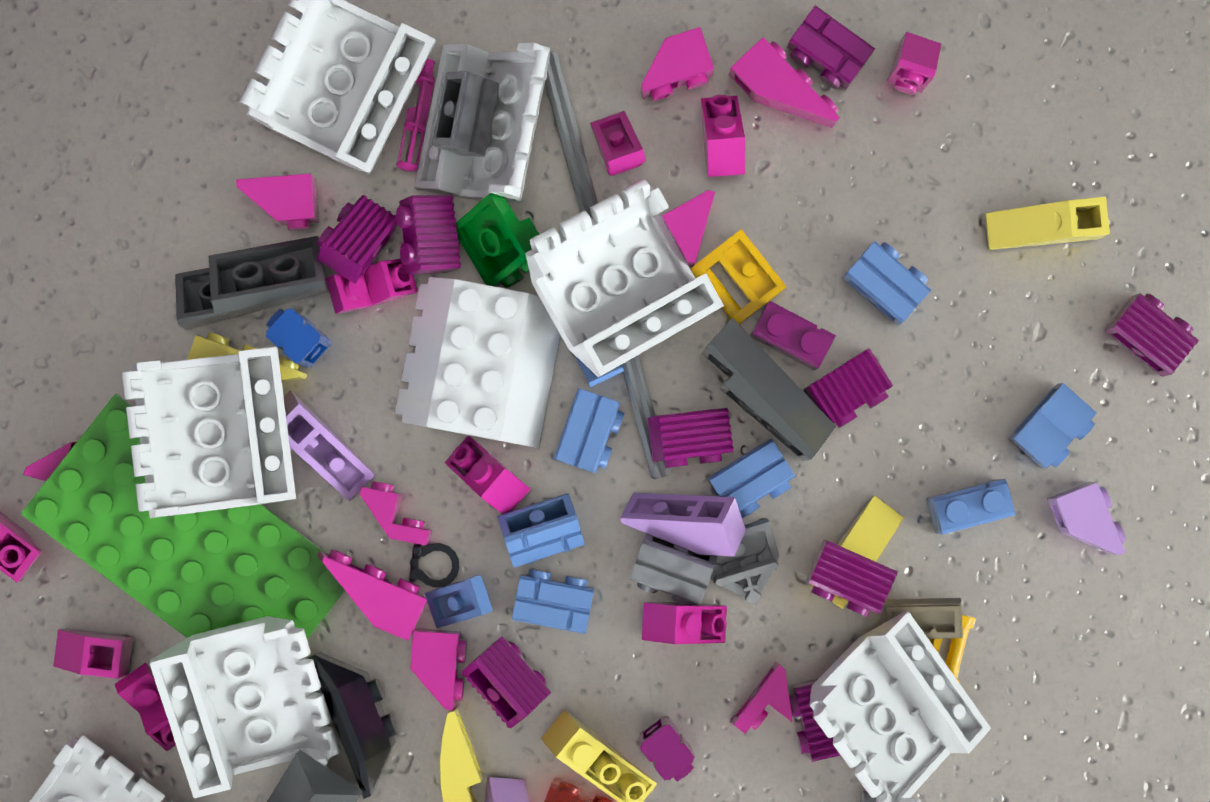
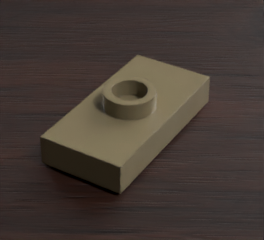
(934, 615)

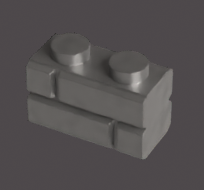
(466, 114)
(672, 570)

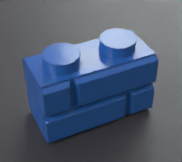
(297, 337)

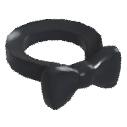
(416, 573)

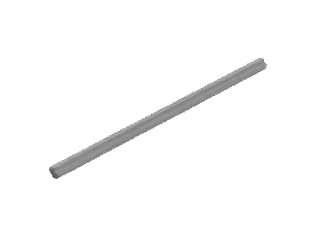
(586, 198)

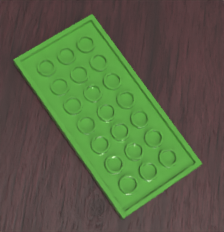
(186, 567)

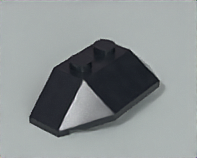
(358, 718)

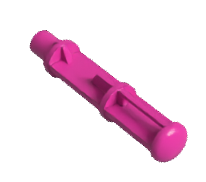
(417, 116)

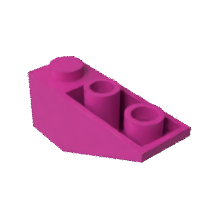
(774, 83)
(385, 603)

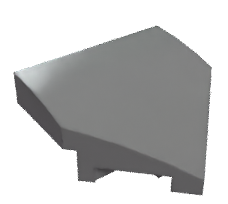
(751, 564)

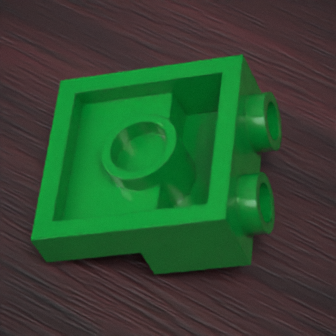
(496, 241)

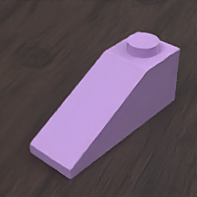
(324, 449)
(690, 521)

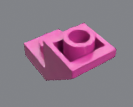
(378, 285)
(385, 508)
(143, 695)

